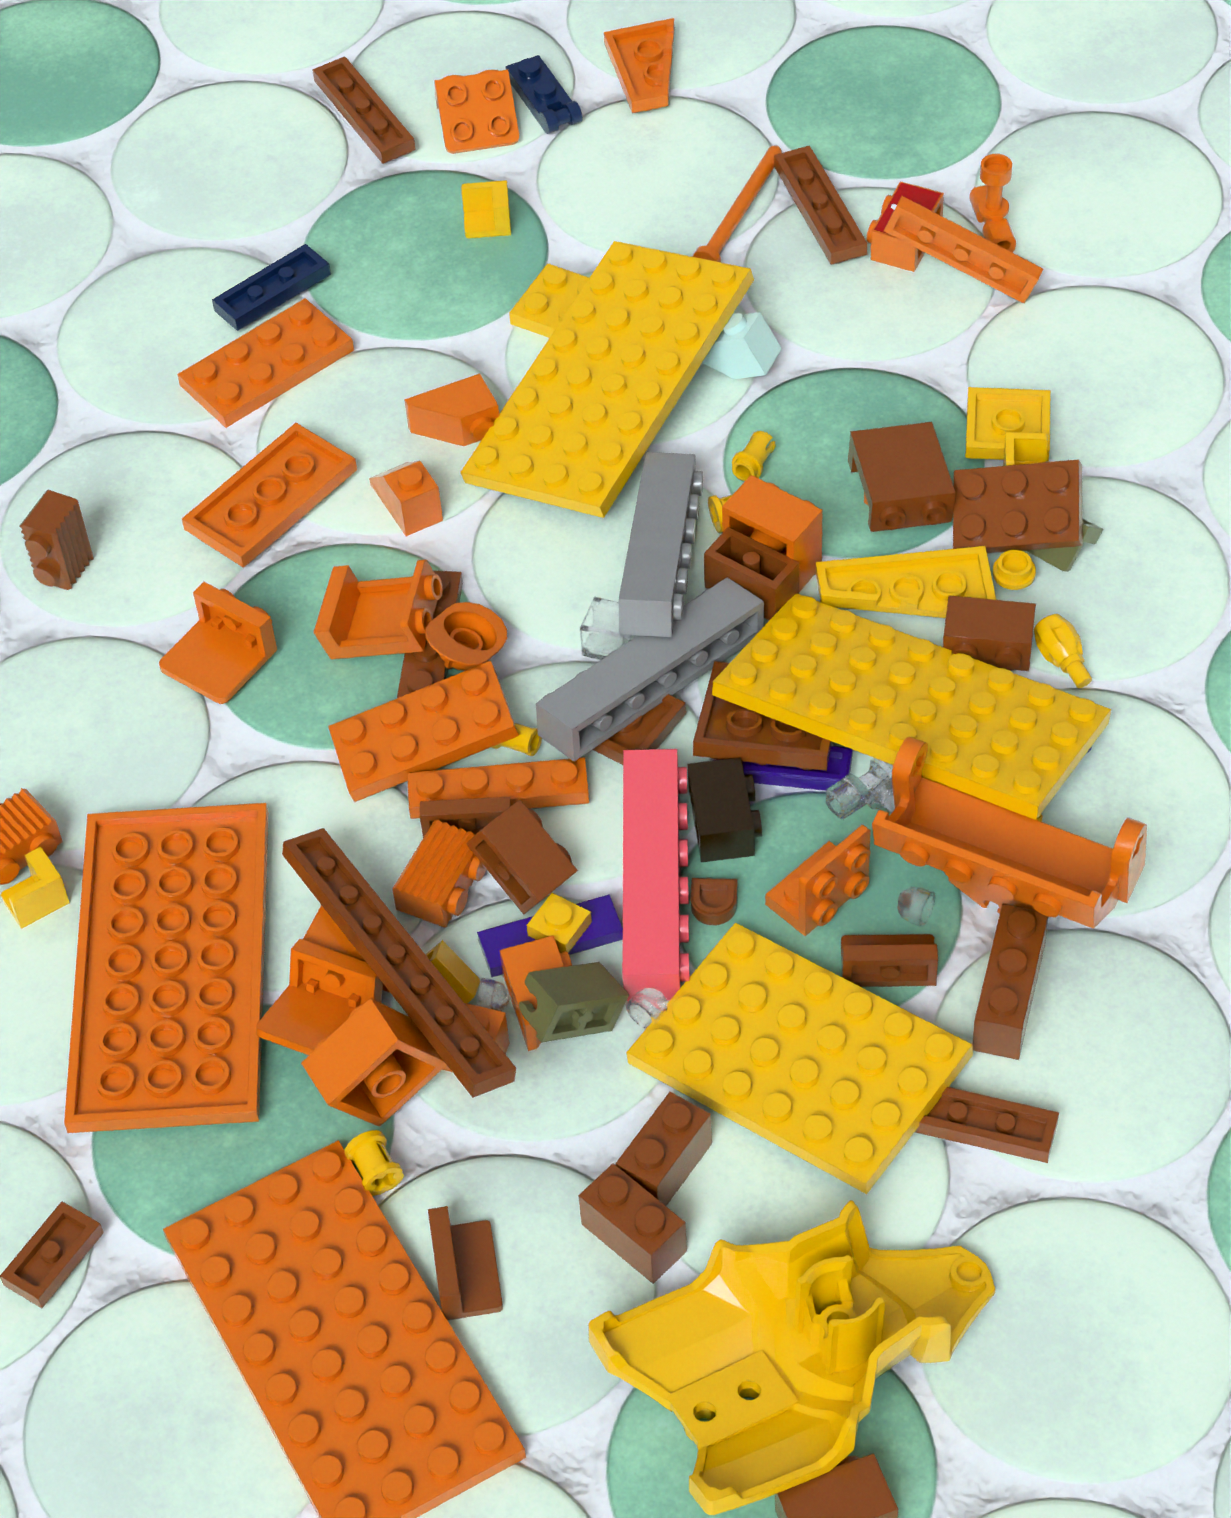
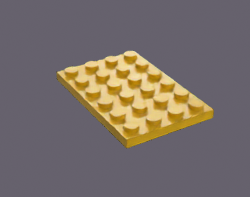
(801, 1056)

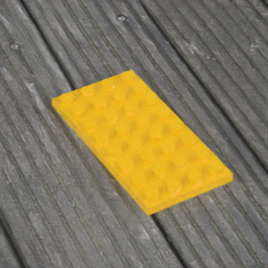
(607, 378)
(878, 686)

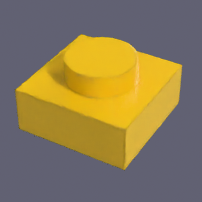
(559, 919)

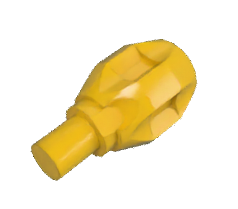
(1062, 647)

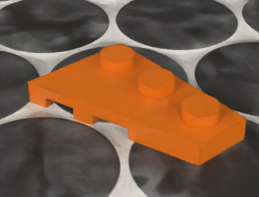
(643, 62)

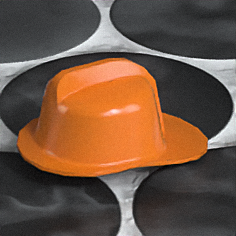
(466, 635)

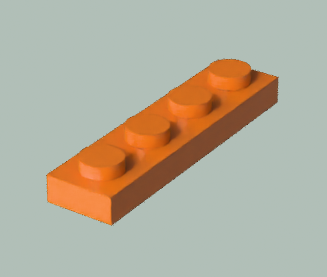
(963, 249)
(534, 783)

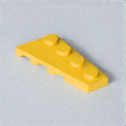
(907, 581)

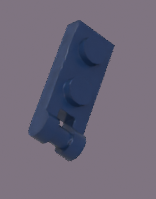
(543, 94)

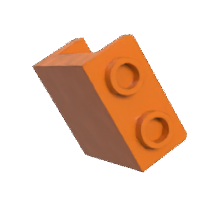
(377, 614)

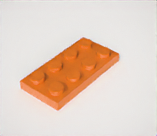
(265, 362)
(269, 494)
(422, 731)

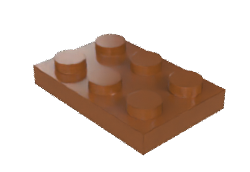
(1019, 506)

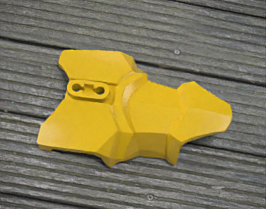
(799, 1333)

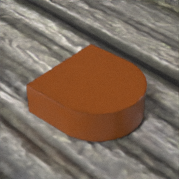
(713, 900)

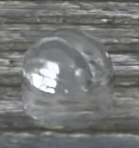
(916, 905)
(493, 995)
(647, 1007)

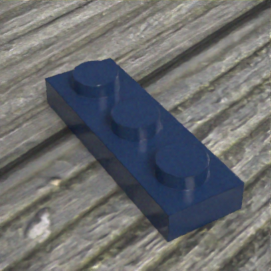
(271, 287)

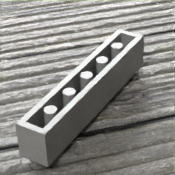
(660, 545)
(648, 669)

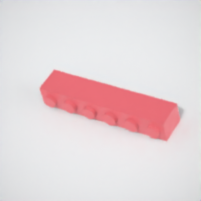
(652, 872)

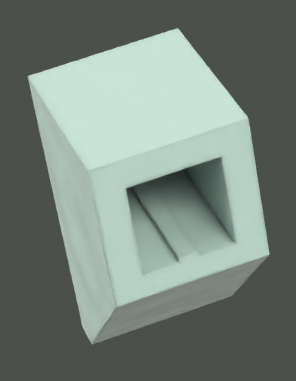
(744, 347)

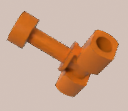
(988, 200)

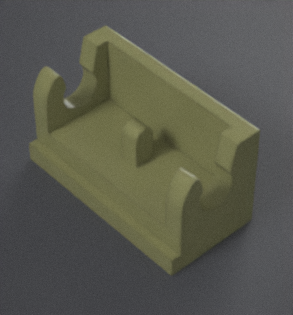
(573, 1001)

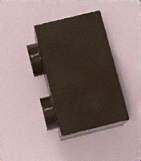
(722, 809)

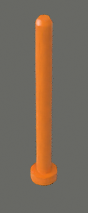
(739, 207)

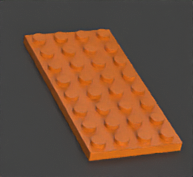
(169, 969)
(343, 1343)

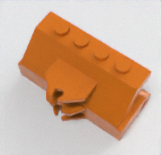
(1005, 854)

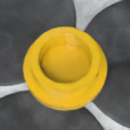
(1014, 570)

